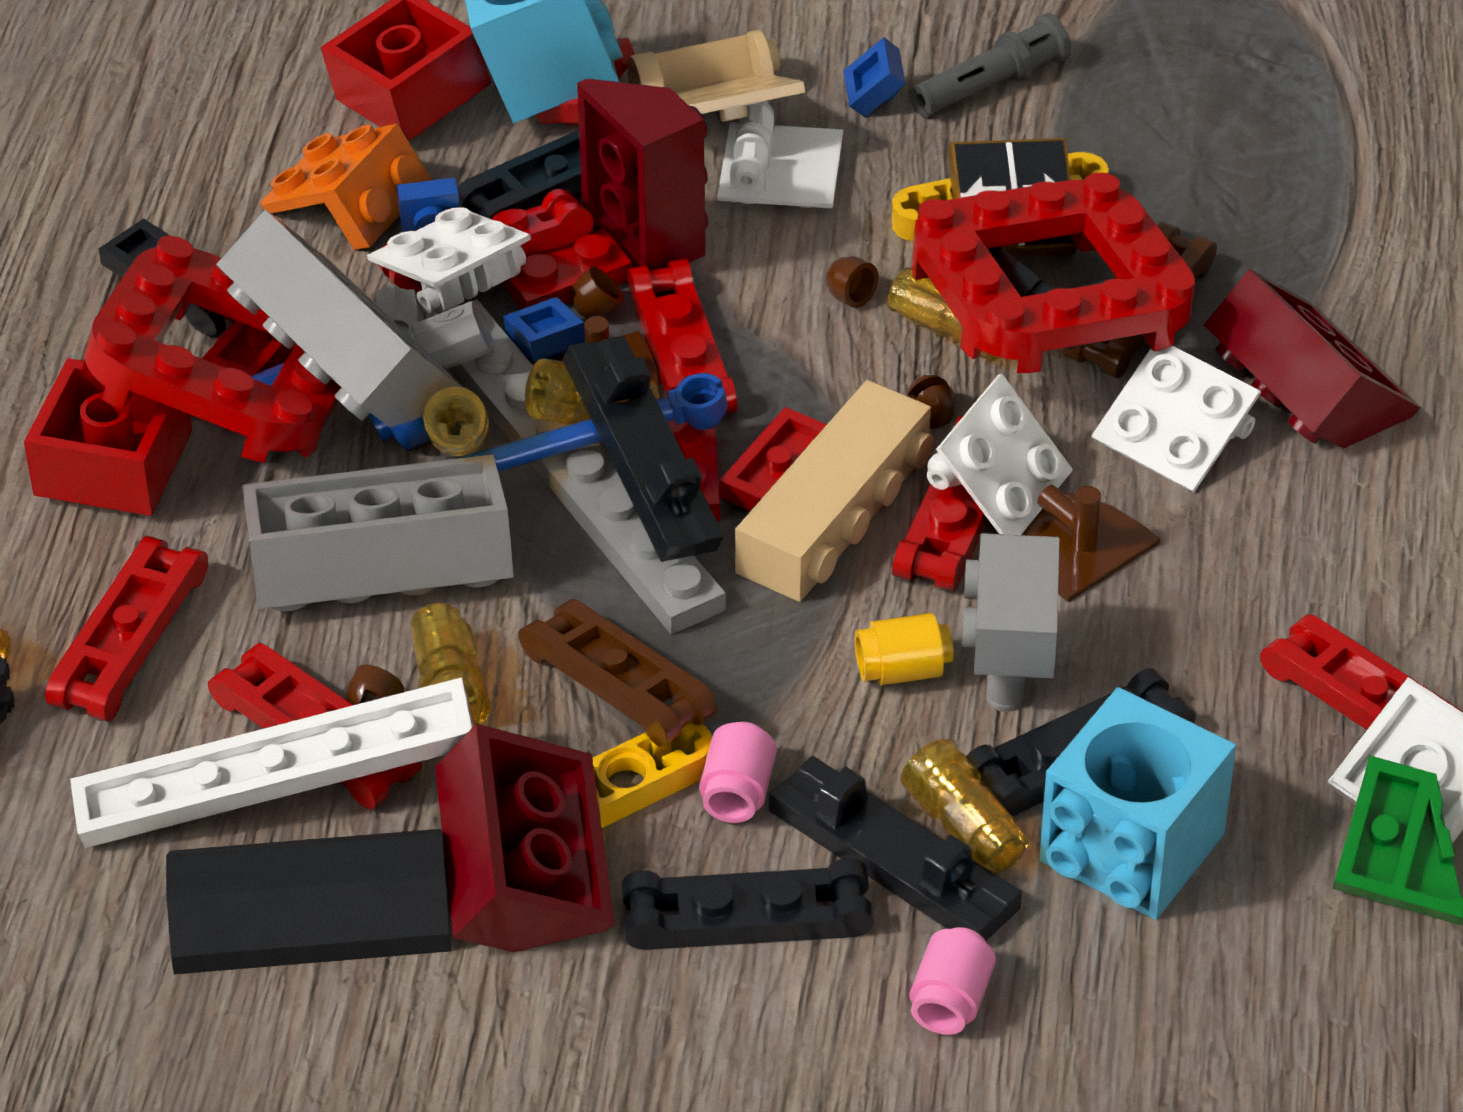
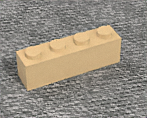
(833, 491)

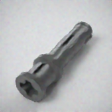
(1011, 58)

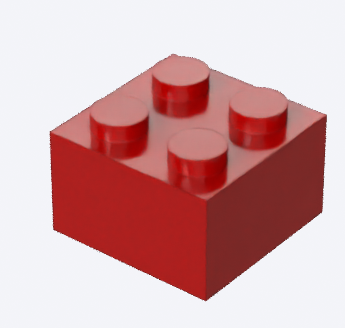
(406, 65)
(99, 453)

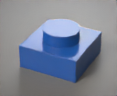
(874, 77)
(424, 200)
(544, 329)

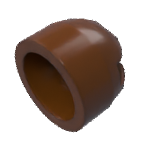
(852, 280)
(595, 293)
(935, 393)
(371, 684)

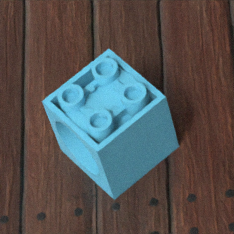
(543, 49)
(1136, 802)

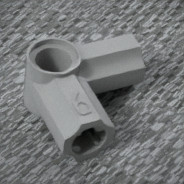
(448, 336)

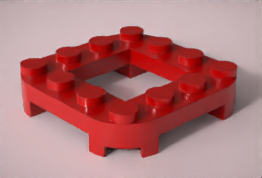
(1146, 299)
(130, 359)

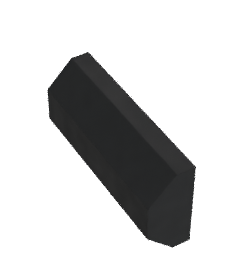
(307, 901)

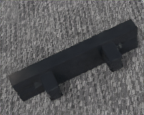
(643, 448)
(897, 851)

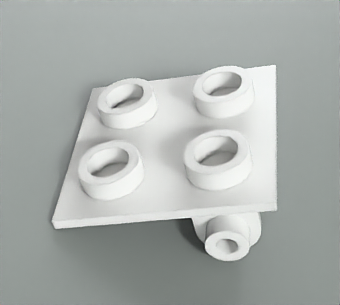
(779, 162)
(454, 257)
(1177, 416)
(1000, 459)

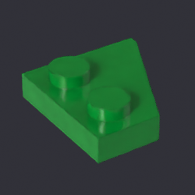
(1400, 844)

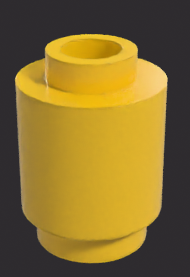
(903, 649)

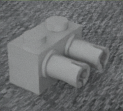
(1014, 613)

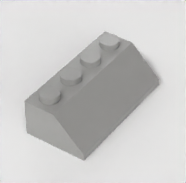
(333, 323)
(378, 532)

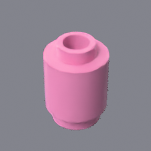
(737, 771)
(951, 980)

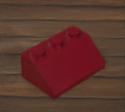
(643, 170)
(1305, 364)
(522, 841)

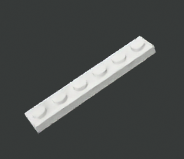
(270, 763)

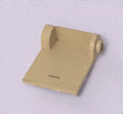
(718, 74)

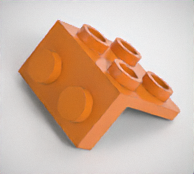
(353, 178)

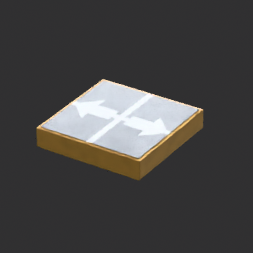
(1007, 166)

